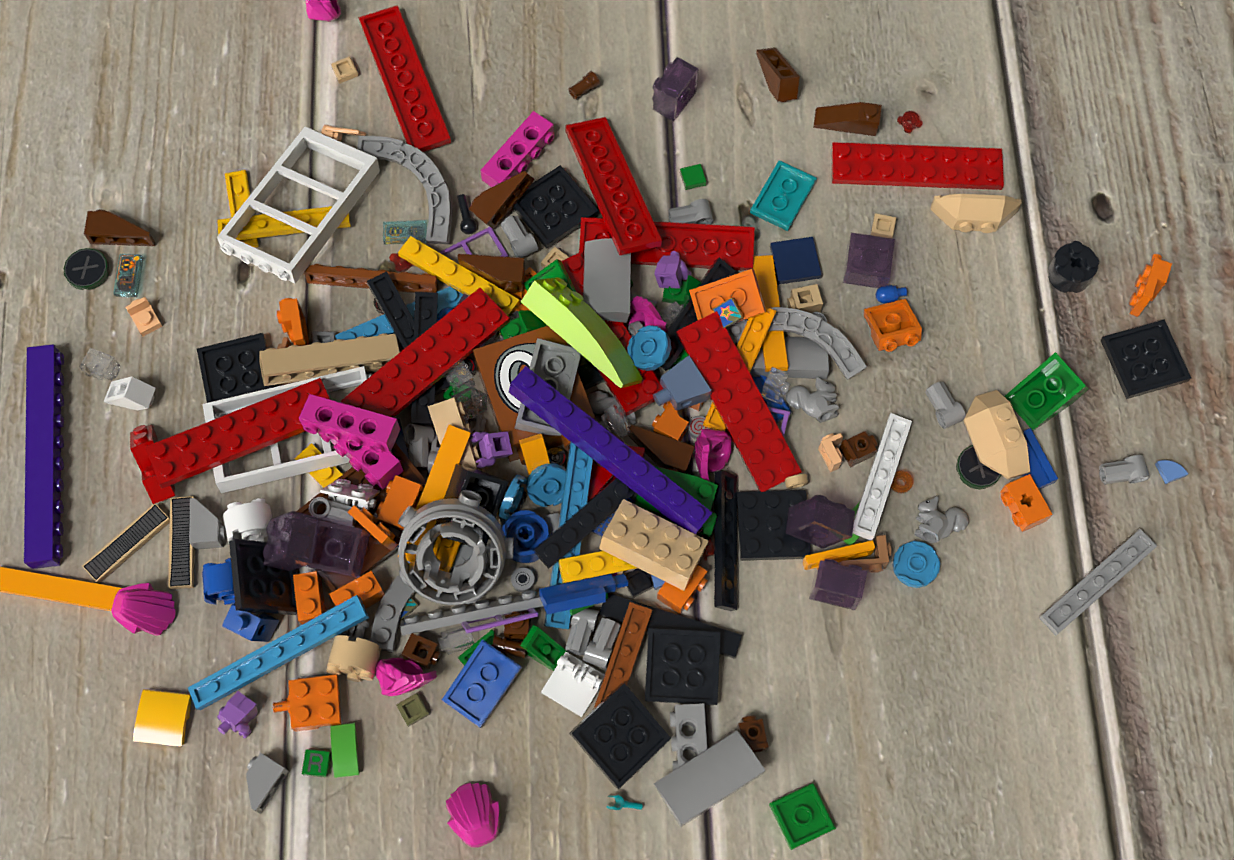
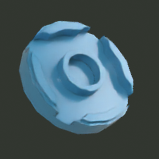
(649, 348)
(546, 484)
(512, 497)
(916, 564)

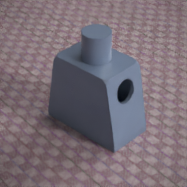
(683, 386)

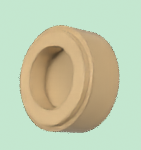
(796, 481)

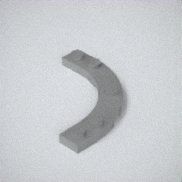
(427, 172)
(815, 329)
(395, 599)

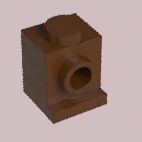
(855, 454)
(517, 630)
(416, 645)
(757, 743)

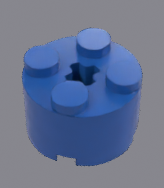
(524, 523)
(218, 583)

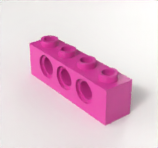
(533, 127)
(319, 408)
(379, 473)

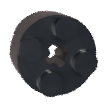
(1073, 267)

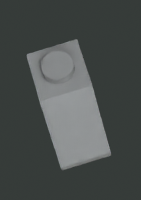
(204, 528)
(263, 780)

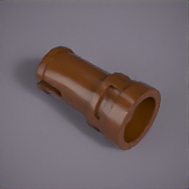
(587, 83)
(508, 646)

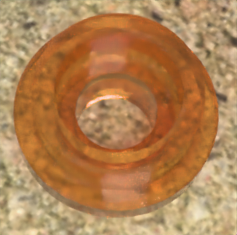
(904, 476)

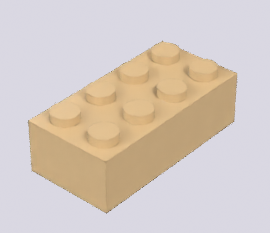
(653, 544)

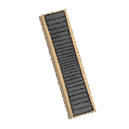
(126, 543)
(180, 551)

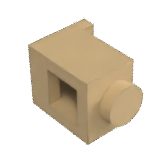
(809, 295)

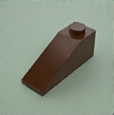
(779, 74)
(850, 118)
(498, 200)
(109, 229)
(501, 271)
(663, 450)

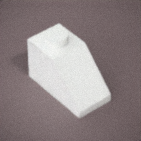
(130, 394)

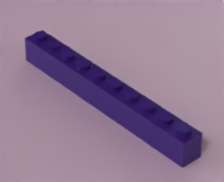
(608, 451)
(43, 457)

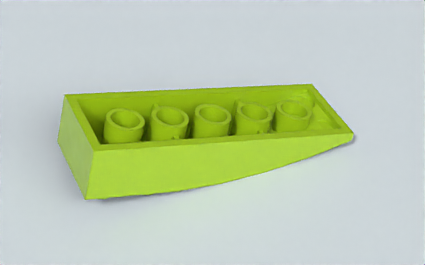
(581, 328)

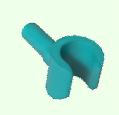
(621, 803)

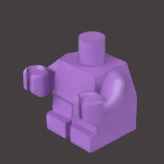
(671, 271)
(491, 447)
(237, 715)

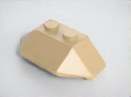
(975, 211)
(997, 435)

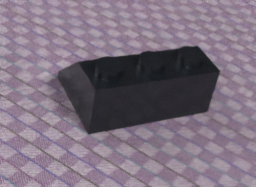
(486, 485)

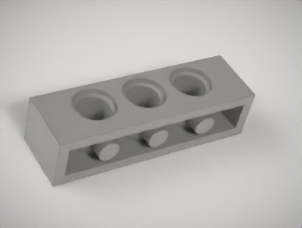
(693, 716)

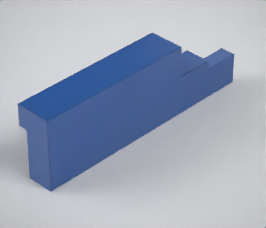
(1040, 468)
(580, 593)

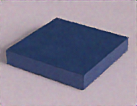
(795, 260)

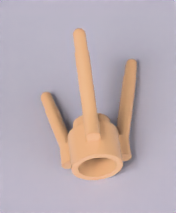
(337, 133)

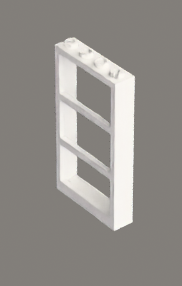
(319, 236)
(280, 470)

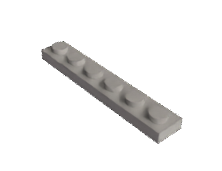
(1097, 582)
(461, 613)

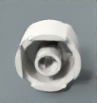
(247, 520)

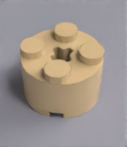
(354, 658)

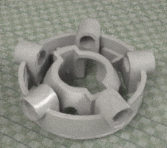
(424, 572)

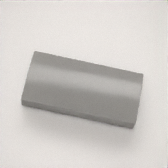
(607, 280)
(804, 360)
(557, 367)
(709, 778)

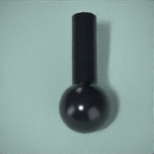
(468, 224)

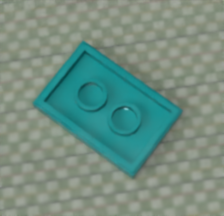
(783, 195)

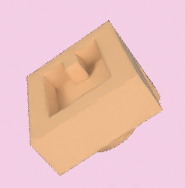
(143, 316)
(830, 454)

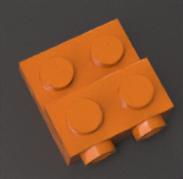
(293, 321)
(893, 325)

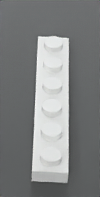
(881, 476)

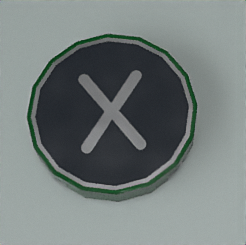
(86, 269)
(973, 472)

